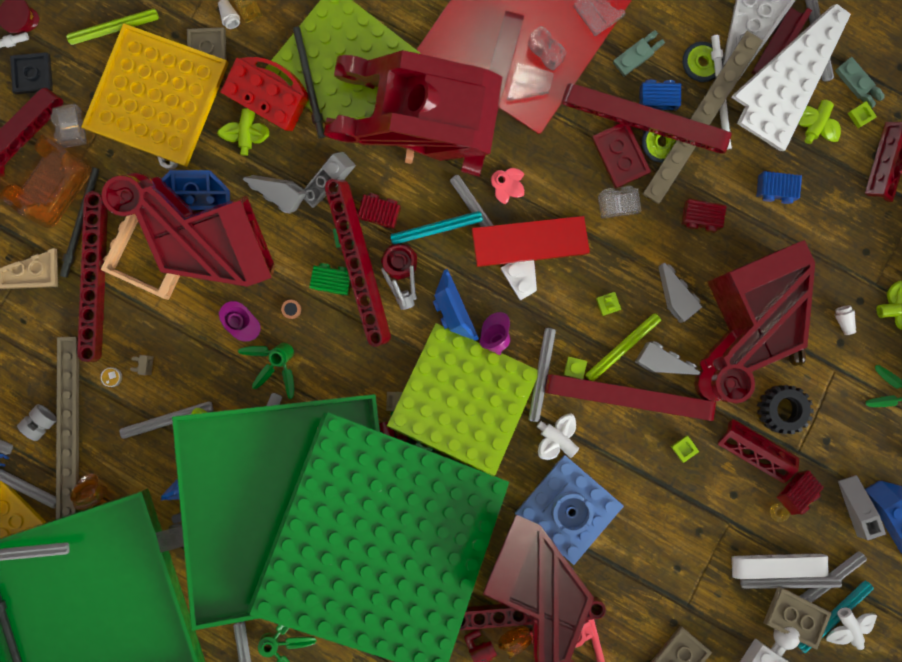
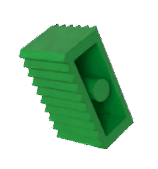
(330, 280)

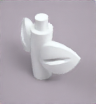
(557, 438)
(852, 629)

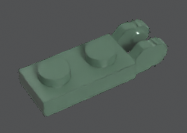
(637, 54)
(859, 82)

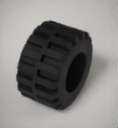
(800, 412)

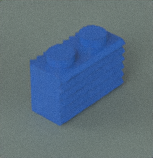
(661, 95)
(779, 186)

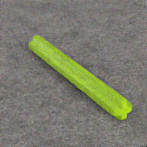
(112, 26)
(623, 347)

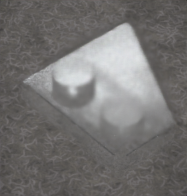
(597, 14)
(529, 82)

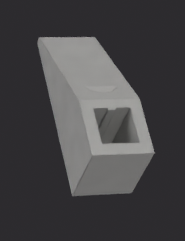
(336, 167)
(281, 192)
(678, 298)
(657, 360)
(861, 509)

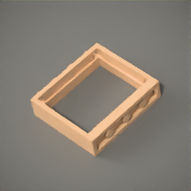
(117, 247)

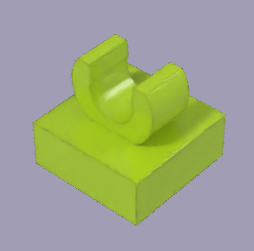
(608, 303)

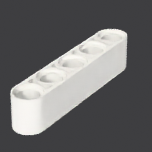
(780, 566)

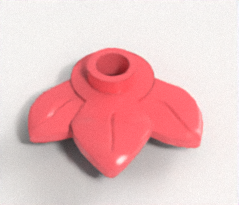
(510, 187)

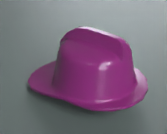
(239, 321)
(495, 333)

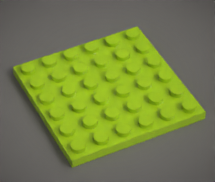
(333, 31)
(463, 400)

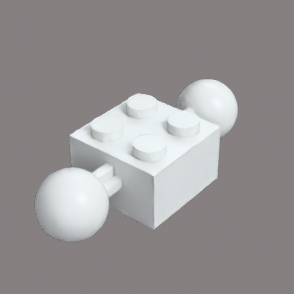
(761, 653)

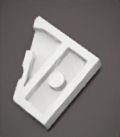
(521, 278)

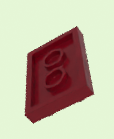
(621, 154)

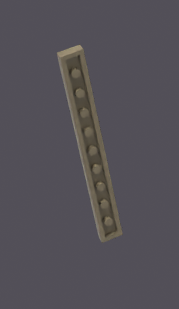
(704, 114)
(67, 424)

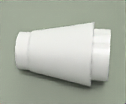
(228, 14)
(846, 319)

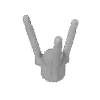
(403, 298)

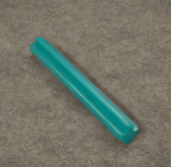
(437, 227)
(850, 602)

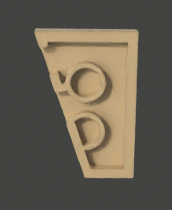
(31, 273)

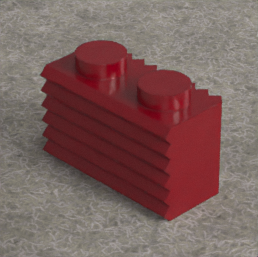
(379, 211)
(703, 215)
(800, 493)

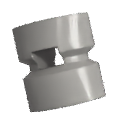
(36, 423)

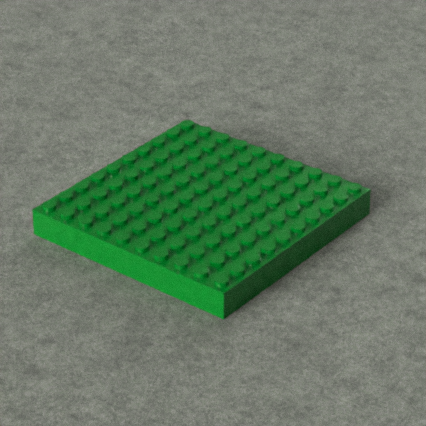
(234, 492)
(379, 545)
(103, 598)

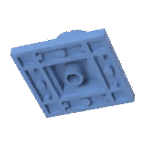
(567, 489)

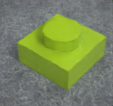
(862, 115)
(575, 368)
(684, 449)

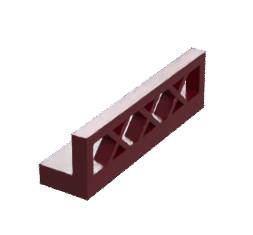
(783, 36)
(887, 163)
(762, 449)

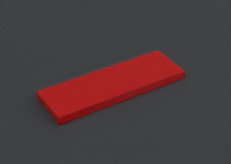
(530, 241)

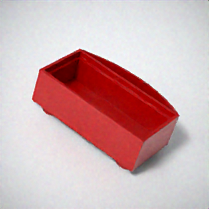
(265, 87)

